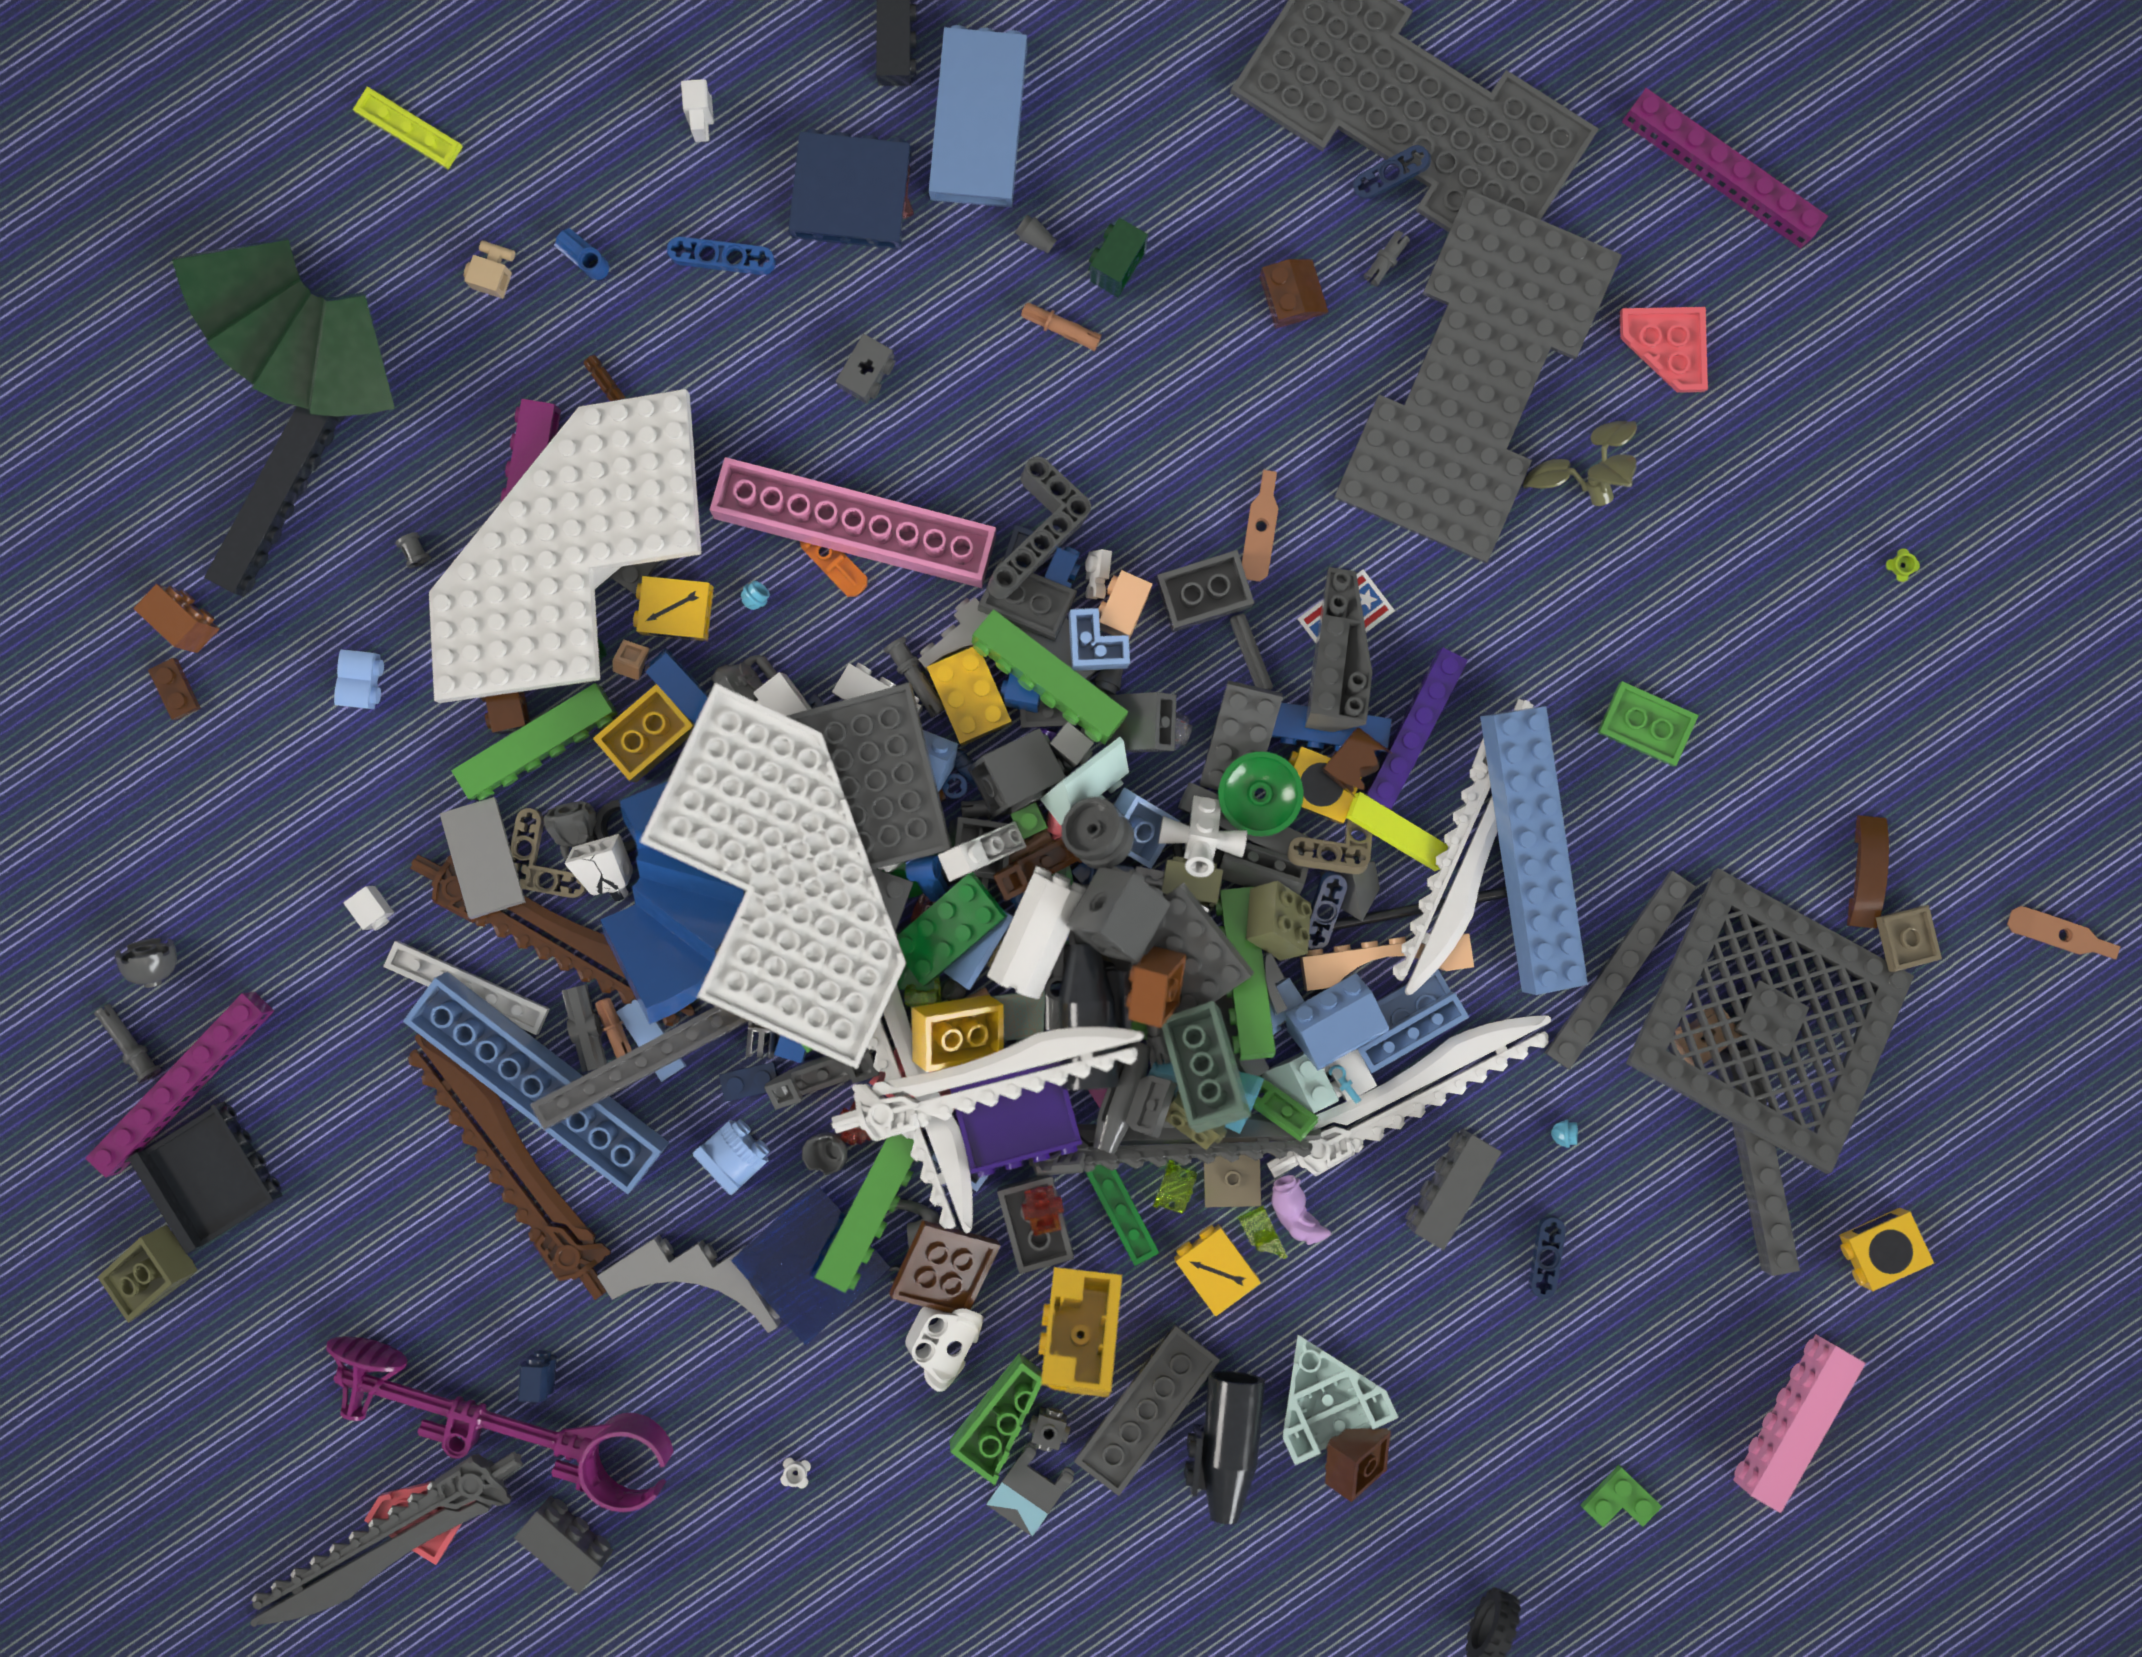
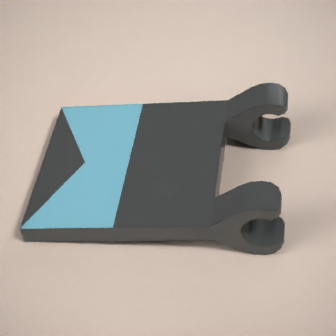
(1026, 1494)

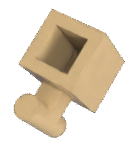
(489, 274)

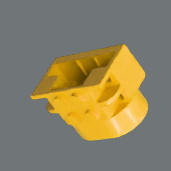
(1083, 1306)

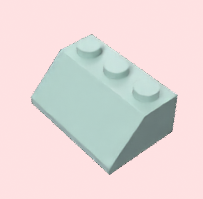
(1090, 780)

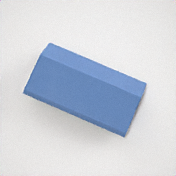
(1413, 1020)

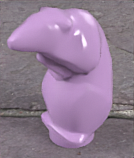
(1290, 1209)

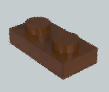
(174, 689)

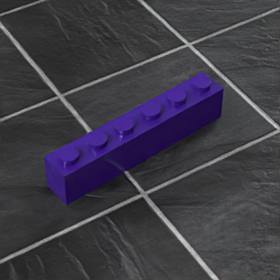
(1415, 727)

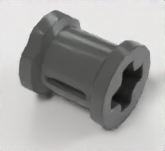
(412, 550)

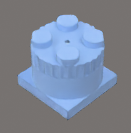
(732, 1155)

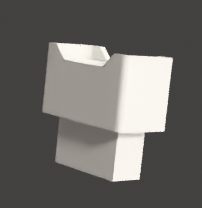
(697, 108)

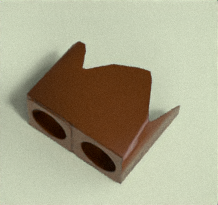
(1354, 760)

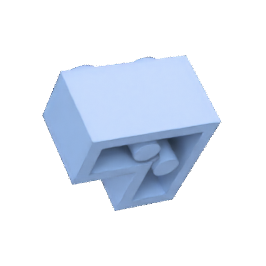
(1090, 649)

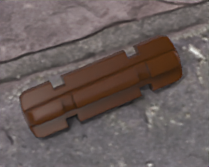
(603, 378)

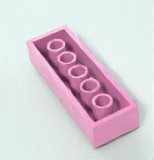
(1797, 1422)

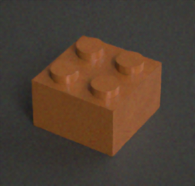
(177, 618)
(1156, 986)

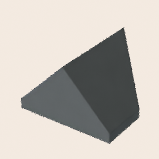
(1360, 891)

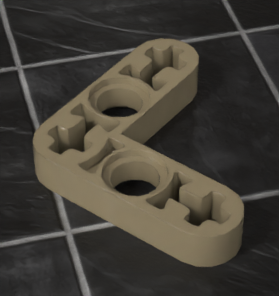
(1350, 848)
(534, 872)

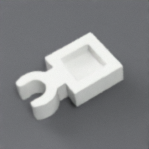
(1097, 570)

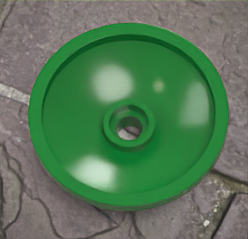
(1282, 795)

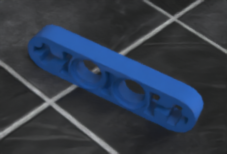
(720, 260)

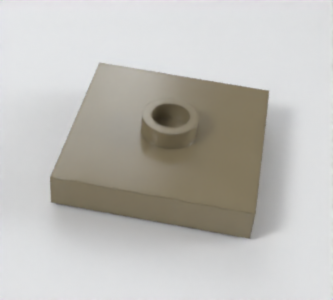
(1908, 938)
(1232, 1183)

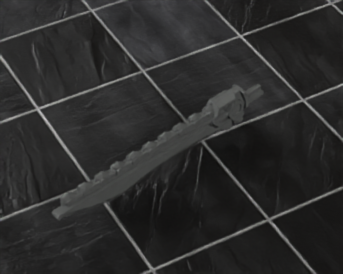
(1176, 1146)
(466, 1482)

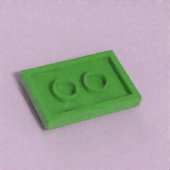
(1647, 724)

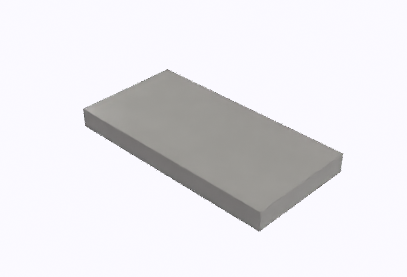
(482, 858)

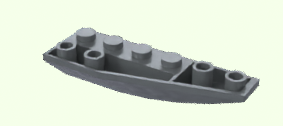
(1341, 658)

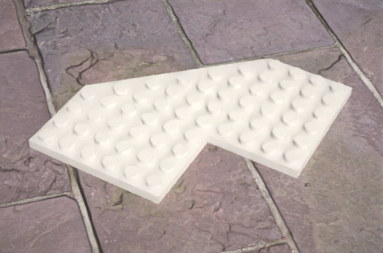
(522, 591)
(770, 816)

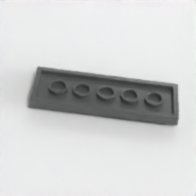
(1146, 1410)

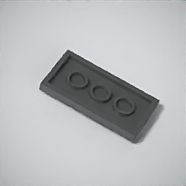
(1241, 728)

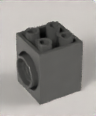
(1017, 773)
(1119, 913)

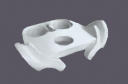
(938, 1365)

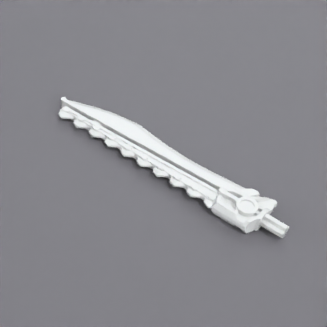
(1462, 896)
(1457, 1051)
(899, 1114)
(943, 1134)

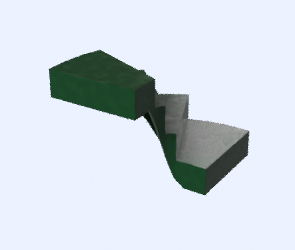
(283, 333)

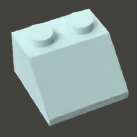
(1302, 1082)

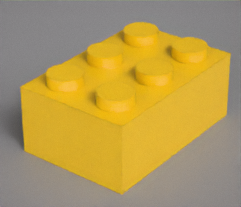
(969, 695)
(645, 734)
(956, 1032)

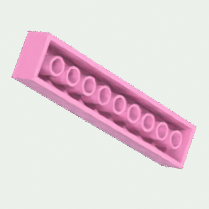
(853, 522)

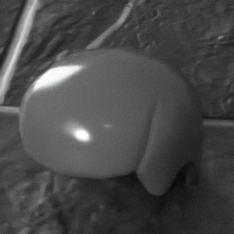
(825, 1153)

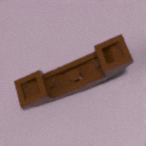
(1870, 871)
(1016, 876)

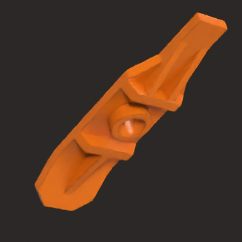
(838, 569)

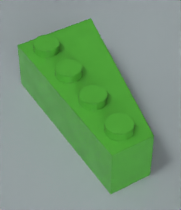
(996, 1421)

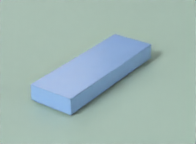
(644, 1032)

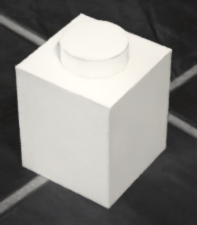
(369, 908)

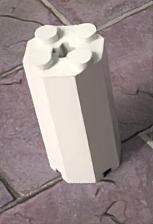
(1036, 933)

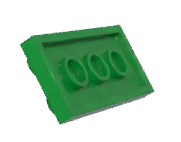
(949, 928)

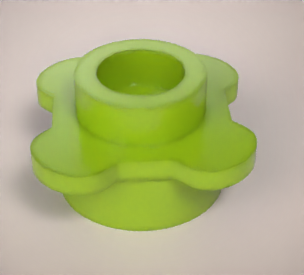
(1908, 559)

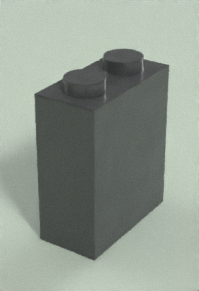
(1148, 722)

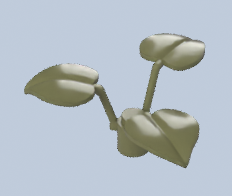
(1614, 470)

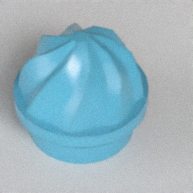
(754, 595)
(1565, 1133)

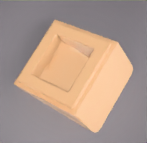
(630, 659)

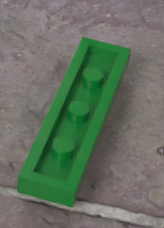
(1123, 1214)

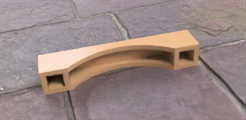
(1327, 969)

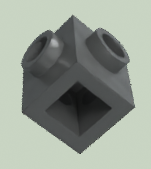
(1049, 1419)

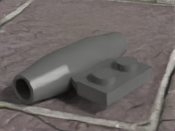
(1135, 1103)

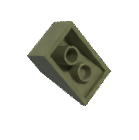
(147, 1272)

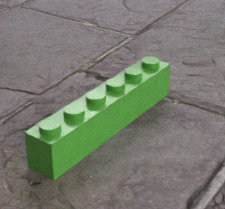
(1049, 677)
(535, 742)
(1250, 998)
(867, 1214)

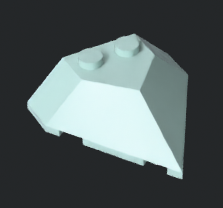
(1328, 1400)

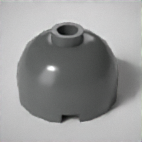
(147, 961)

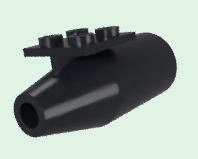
(1092, 999)
(1228, 1448)

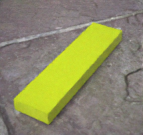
(407, 128)
(1395, 830)

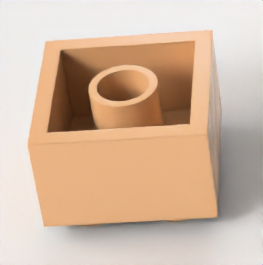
(1124, 605)

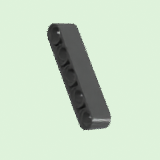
(1277, 842)

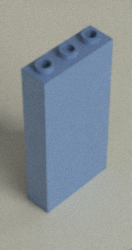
(978, 116)

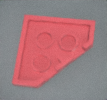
(1670, 343)
(430, 1550)

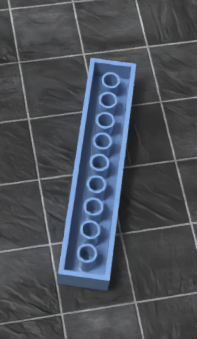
(1534, 850)
(526, 1071)

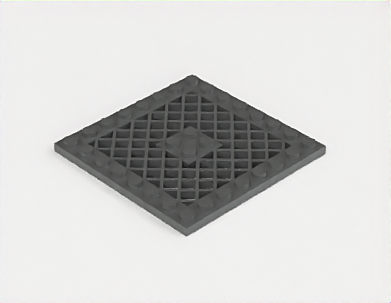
(1771, 1020)

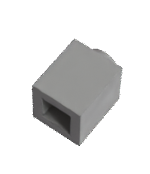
(1071, 745)

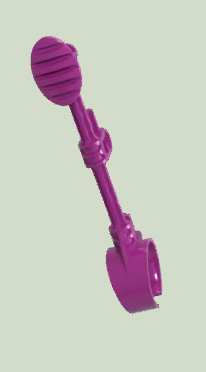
(468, 1419)

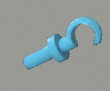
(1346, 1085)

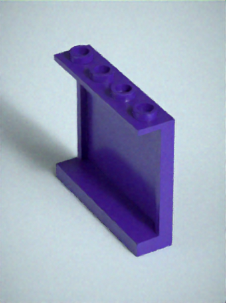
(1018, 1127)

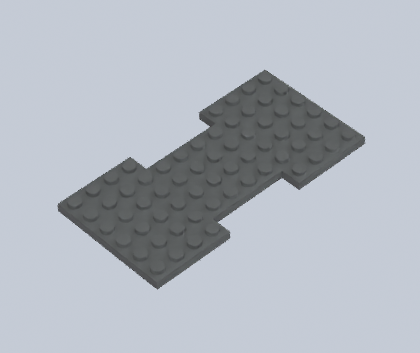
(1353, 72)
(1509, 299)

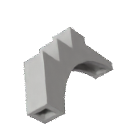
(960, 638)
(696, 1265)

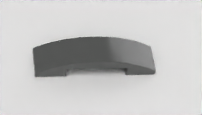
(816, 1075)

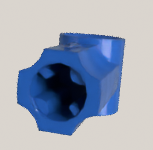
(581, 254)
(928, 876)

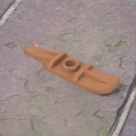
(1259, 543)
(2047, 928)

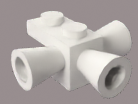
(1202, 836)

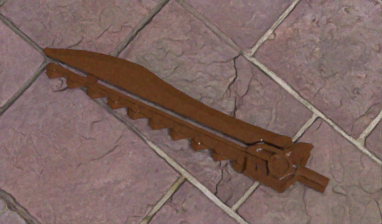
(585, 940)
(555, 1243)

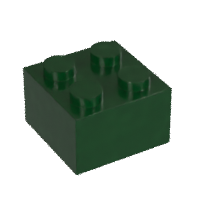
(1118, 256)

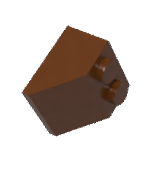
(1292, 291)
(1356, 1460)

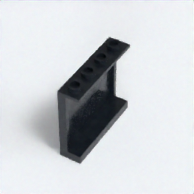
(206, 1177)

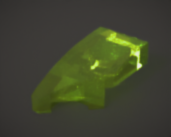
(1261, 1232)

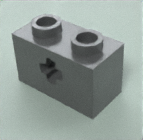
(866, 354)

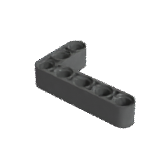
(1045, 534)

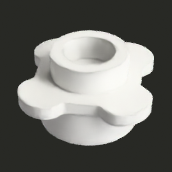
(792, 1480)

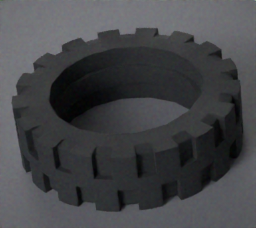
(1493, 1625)

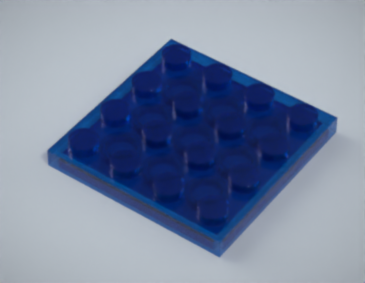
(787, 1257)

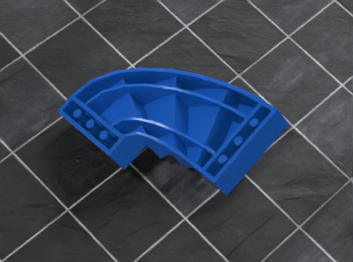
(676, 920)

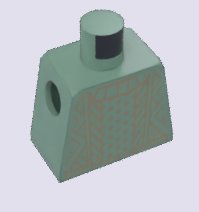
(1022, 1015)

